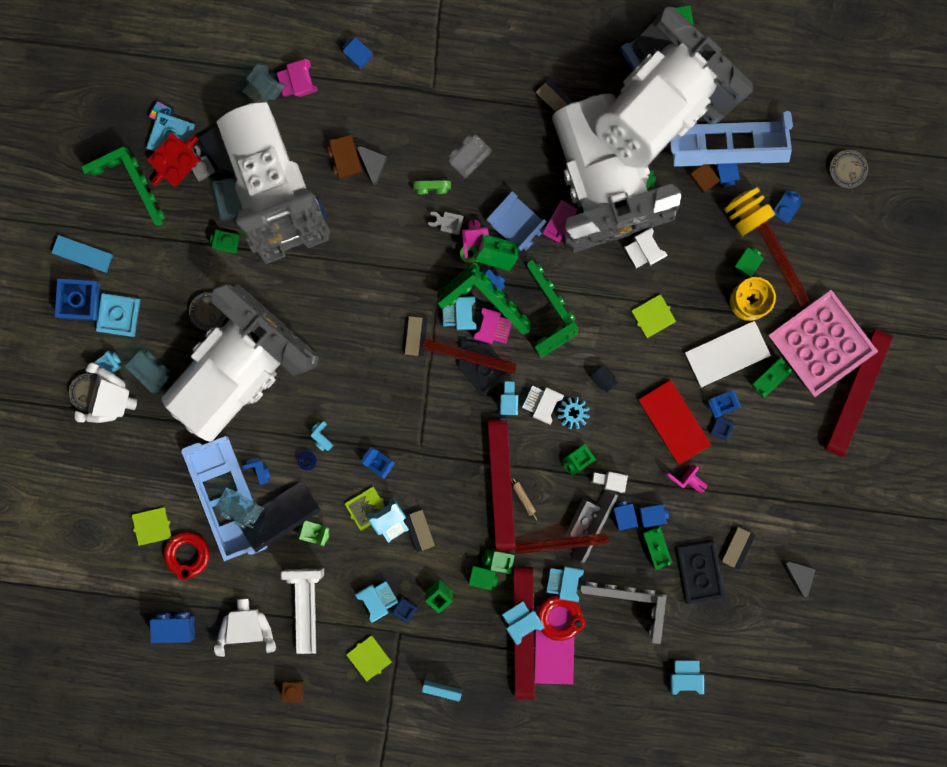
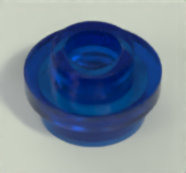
(302, 465)

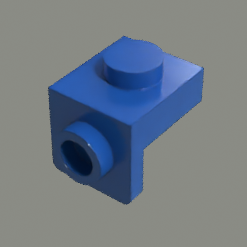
(788, 206)
(496, 279)
(724, 403)
(377, 462)
(262, 472)

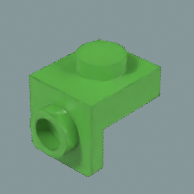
(313, 533)

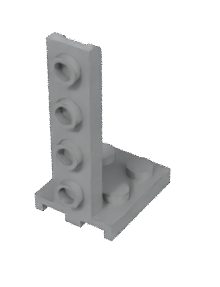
(631, 594)

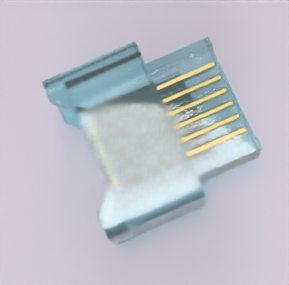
(262, 85)

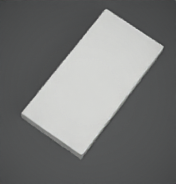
(727, 354)

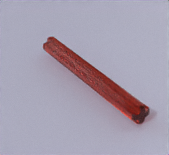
(784, 264)
(469, 356)
(561, 543)

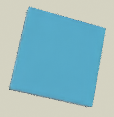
(174, 125)
(118, 315)
(442, 690)

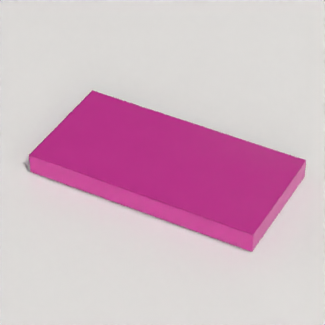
(554, 658)

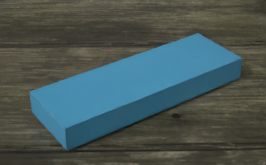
(82, 254)

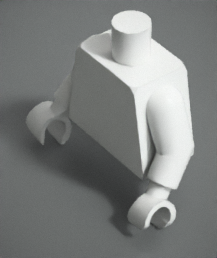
(108, 397)
(243, 627)

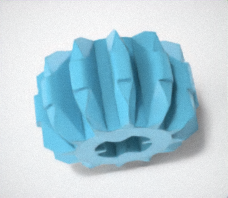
(570, 419)

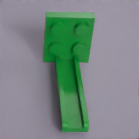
(113, 159)
(462, 285)
(561, 334)

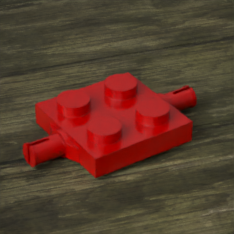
(174, 159)

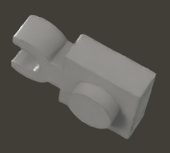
(203, 168)
(449, 223)

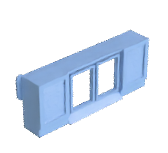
(770, 143)
(209, 462)

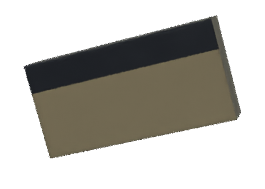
(553, 96)
(416, 336)
(419, 531)
(738, 548)

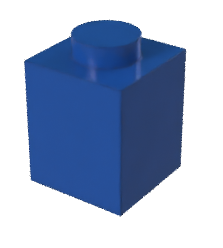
(357, 53)
(727, 174)
(625, 515)
(653, 515)

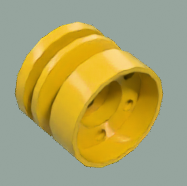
(749, 211)
(762, 295)

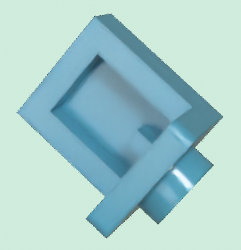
(109, 362)
(321, 442)

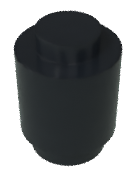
(603, 378)

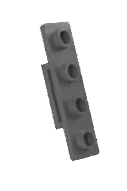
(589, 521)

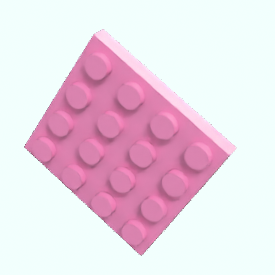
(823, 343)

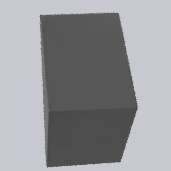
(373, 162)
(801, 576)

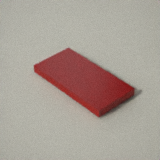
(674, 422)

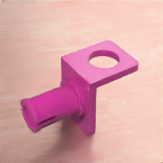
(473, 235)
(689, 478)

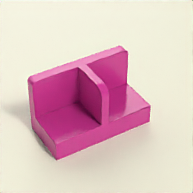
(556, 227)

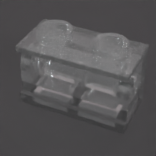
(469, 156)

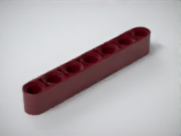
(857, 395)
(501, 484)
(525, 650)

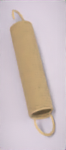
(523, 498)

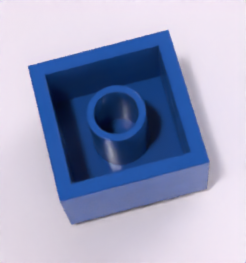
(77, 299)
(172, 628)

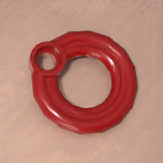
(194, 569)
(568, 632)

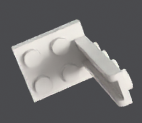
(305, 606)

